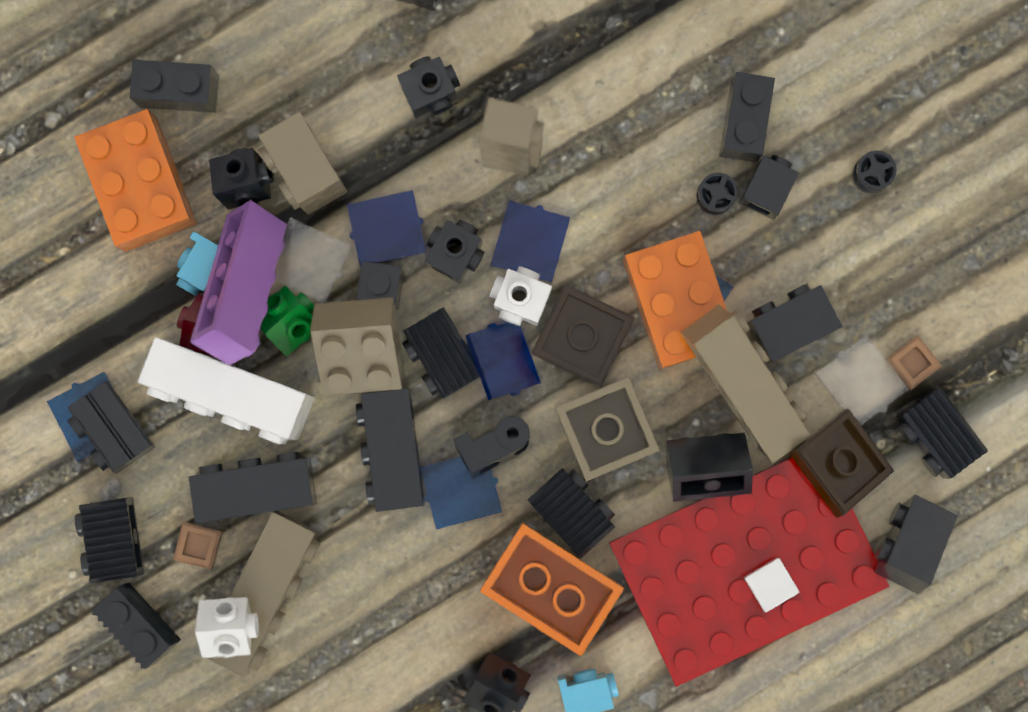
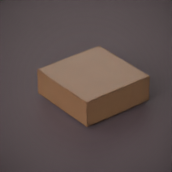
(913, 362)
(197, 545)

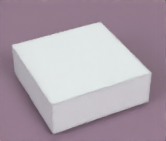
(771, 584)

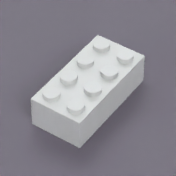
(222, 388)

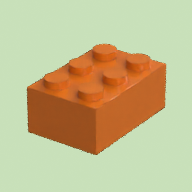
(135, 180)
(672, 291)
(551, 589)

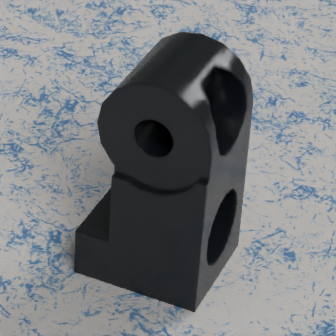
(493, 448)

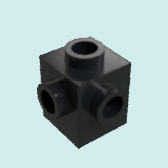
(424, 99)
(240, 178)
(454, 264)
(498, 687)

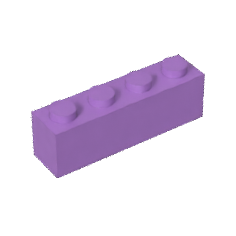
(239, 283)

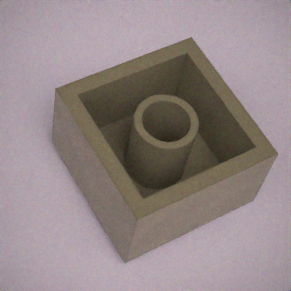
(299, 158)
(357, 346)
(607, 429)

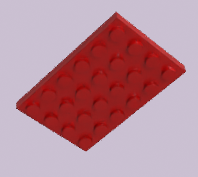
(694, 561)

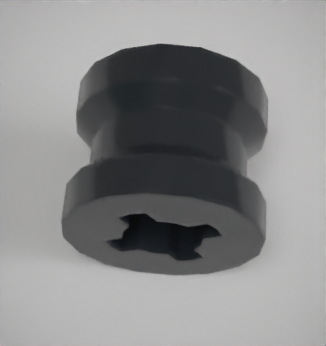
(881, 167)
(720, 187)

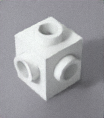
(531, 307)
(225, 627)

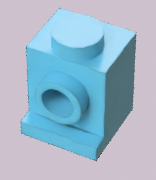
(196, 264)
(588, 691)

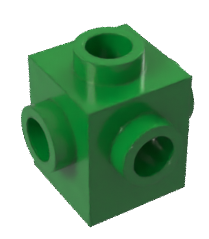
(288, 320)

